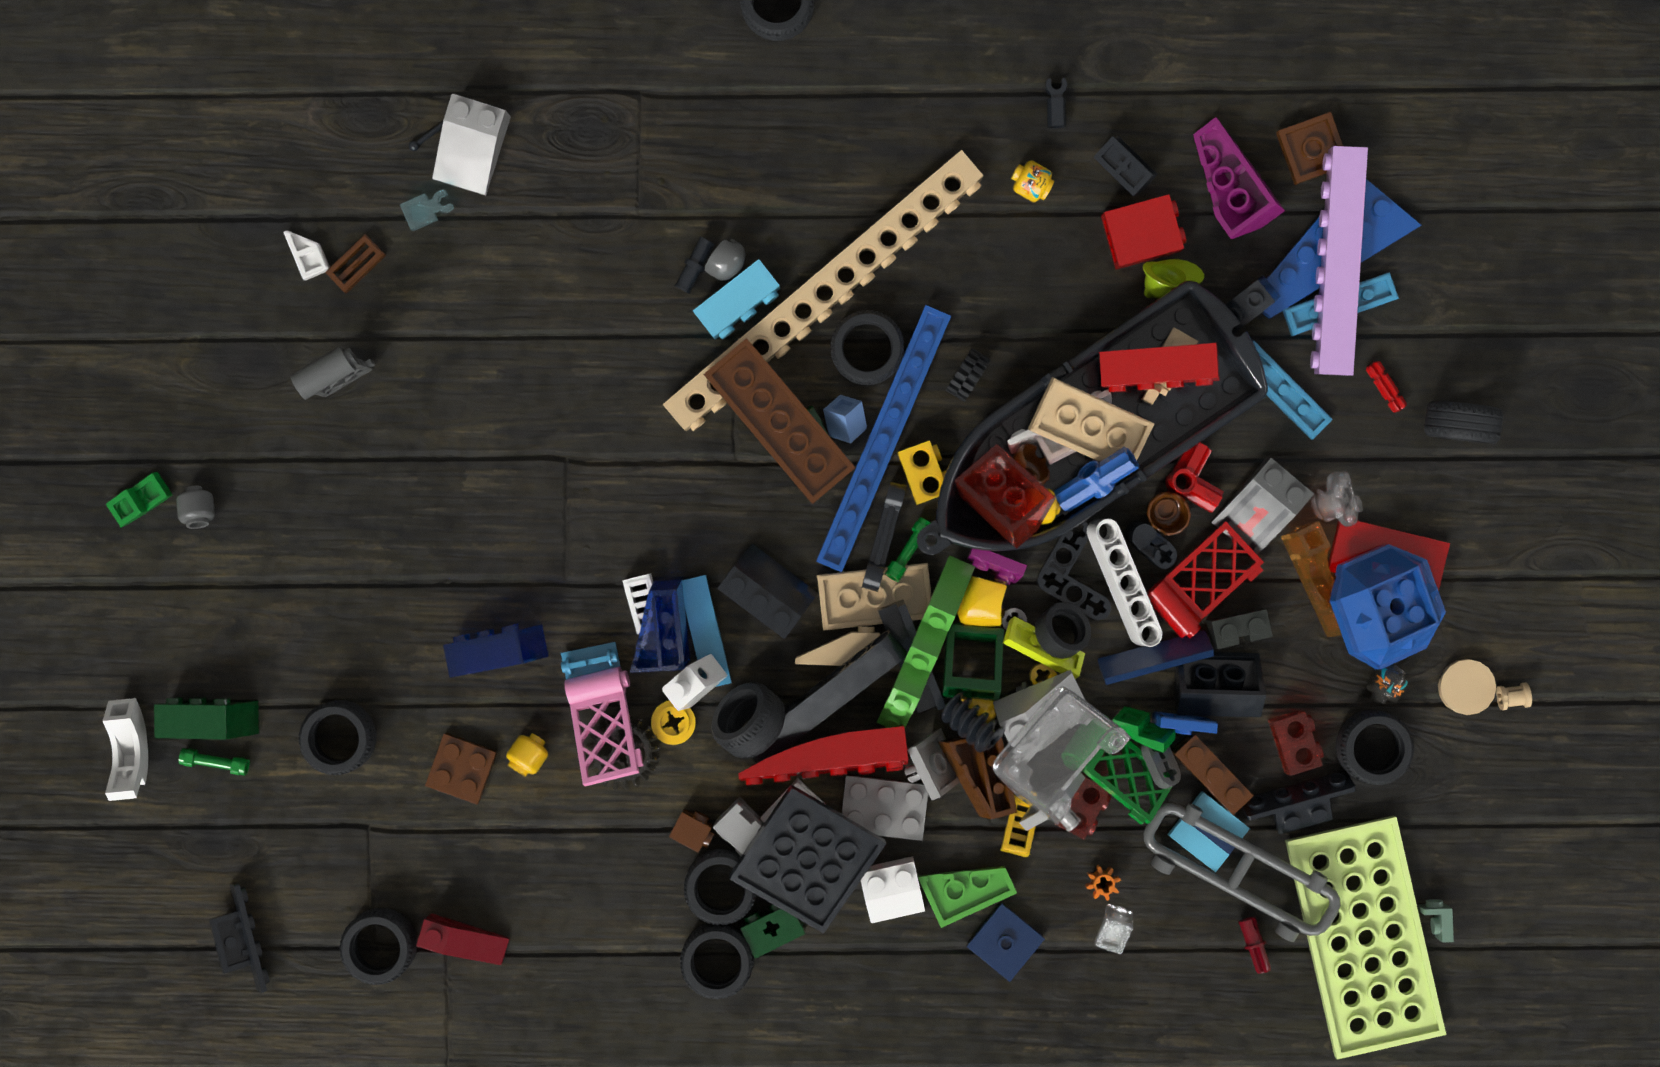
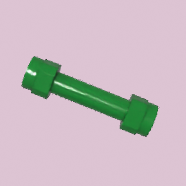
(897, 568)
(191, 757)

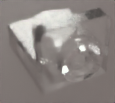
(1115, 929)

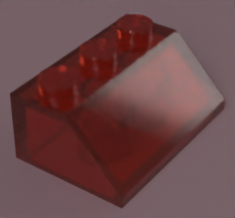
(1005, 495)

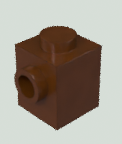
(692, 830)

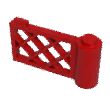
(1177, 606)

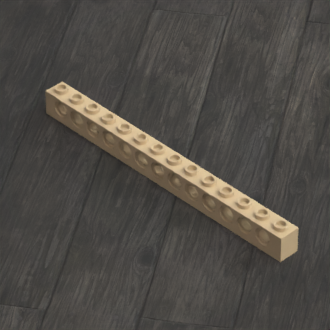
(957, 168)

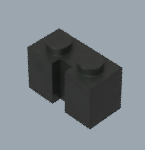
(1250, 624)

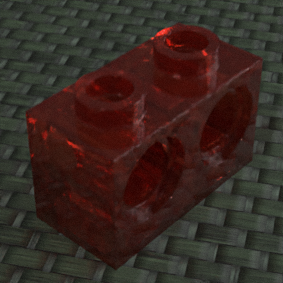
(1289, 745)
(1089, 808)

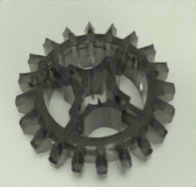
(644, 741)

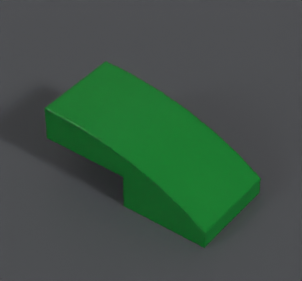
(139, 499)
(1140, 729)

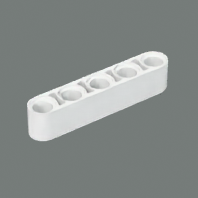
(1135, 590)

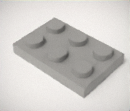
(886, 806)

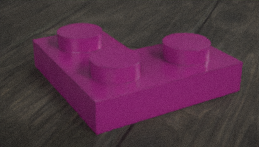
(1001, 567)

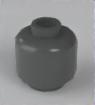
(195, 507)

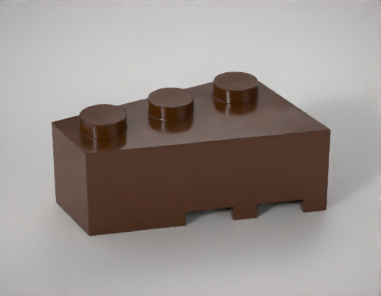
(977, 776)

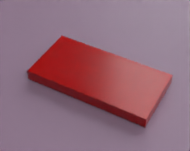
(1364, 537)

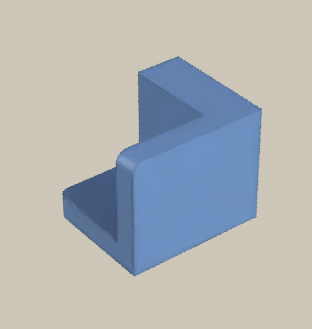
(845, 418)

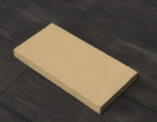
(1088, 422)
(849, 605)

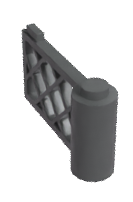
(330, 373)

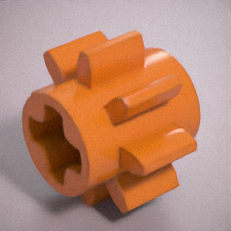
(1095, 880)

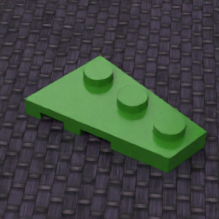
(965, 892)

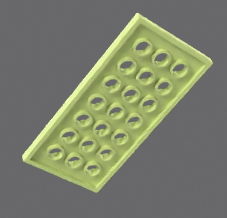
(1410, 939)

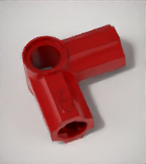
(1196, 489)

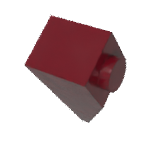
(461, 940)

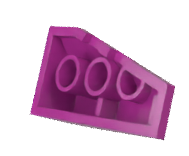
(1236, 189)

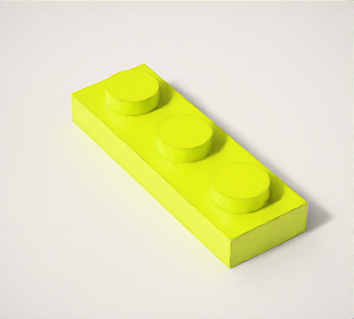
(1022, 638)

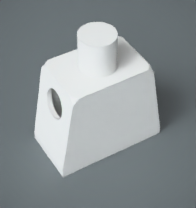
(690, 687)

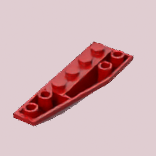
(834, 755)

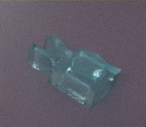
(421, 210)

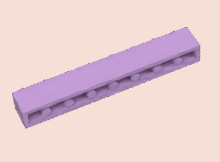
(1339, 261)

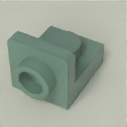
(1442, 921)

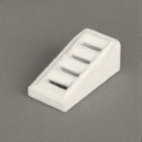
(628, 584)

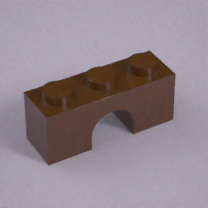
(1211, 773)

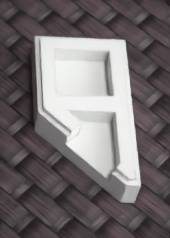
(308, 255)

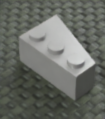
(738, 825)

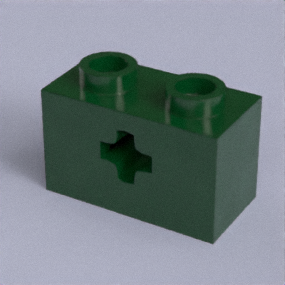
(762, 940)

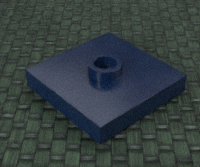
(1005, 942)

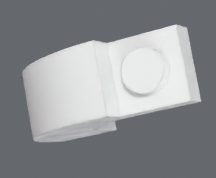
(129, 748)

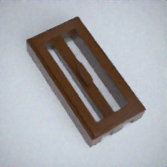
(363, 271)

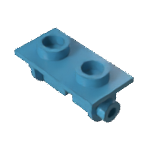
(589, 660)

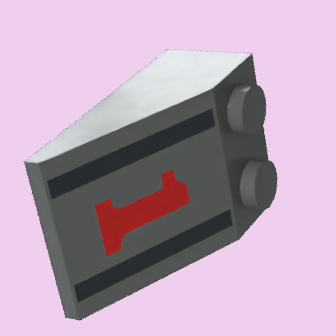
(1264, 505)

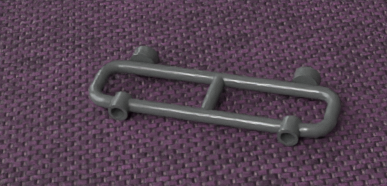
(1289, 925)

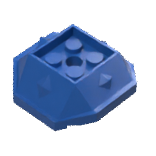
(1363, 600)

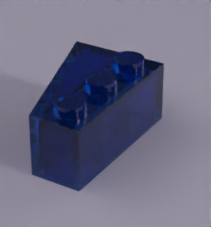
(663, 630)
(495, 651)

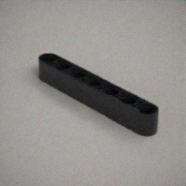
(836, 690)

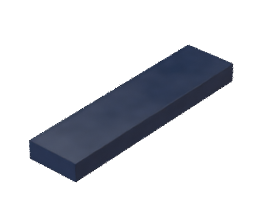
(1155, 658)

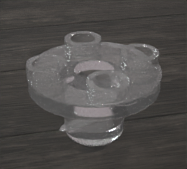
(1337, 500)

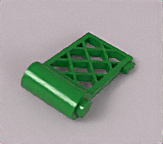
(1112, 787)

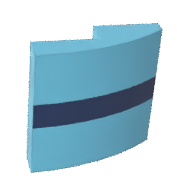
(1200, 843)

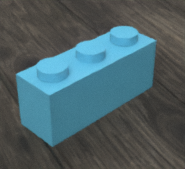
(737, 300)

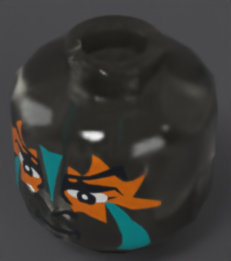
(1387, 685)

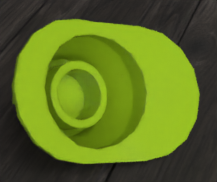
(1168, 274)

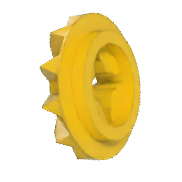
(669, 734)

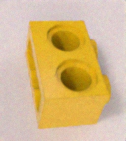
(916, 475)

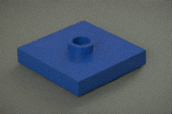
(1184, 723)

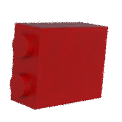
(1143, 231)

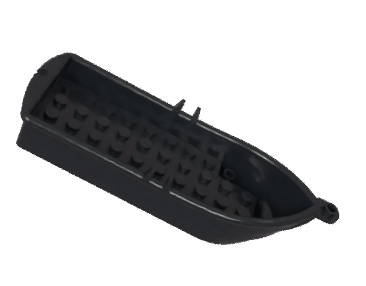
(1179, 418)

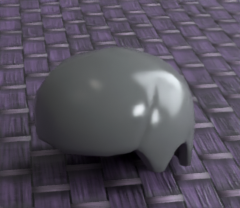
(726, 260)

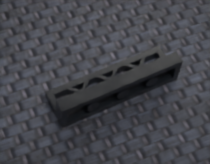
(899, 623)

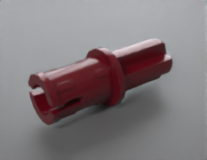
(1255, 944)

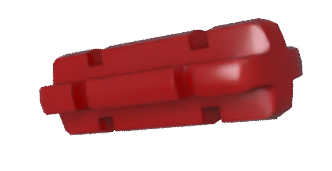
(1386, 386)

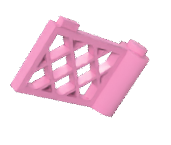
(601, 690)

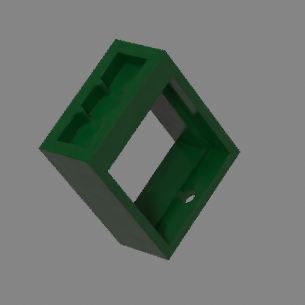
(973, 688)

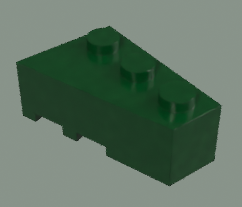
(205, 719)

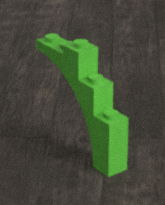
(926, 643)

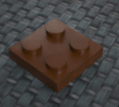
(1306, 145)
(461, 768)

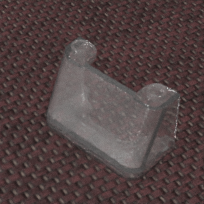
(1055, 750)

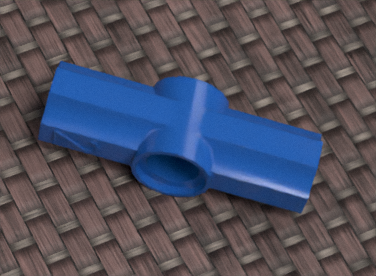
(1096, 479)

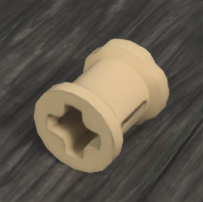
(1514, 696)

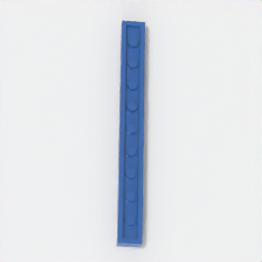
(883, 438)

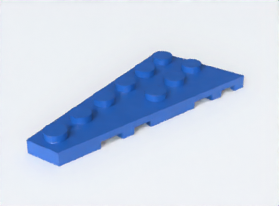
(1296, 273)

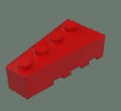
(1159, 366)

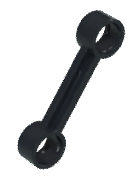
(884, 536)

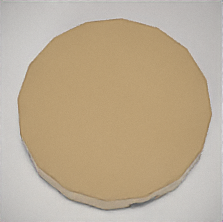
(1467, 686)

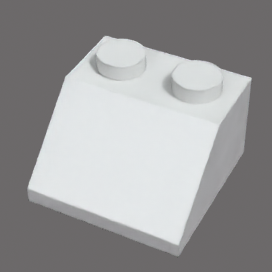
(892, 890)

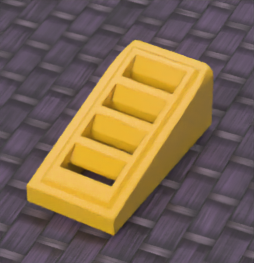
(1008, 834)

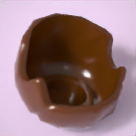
(1036, 466)
(1168, 513)

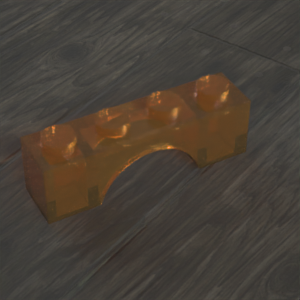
(1309, 552)

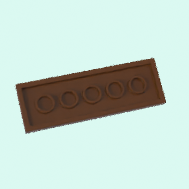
(779, 421)

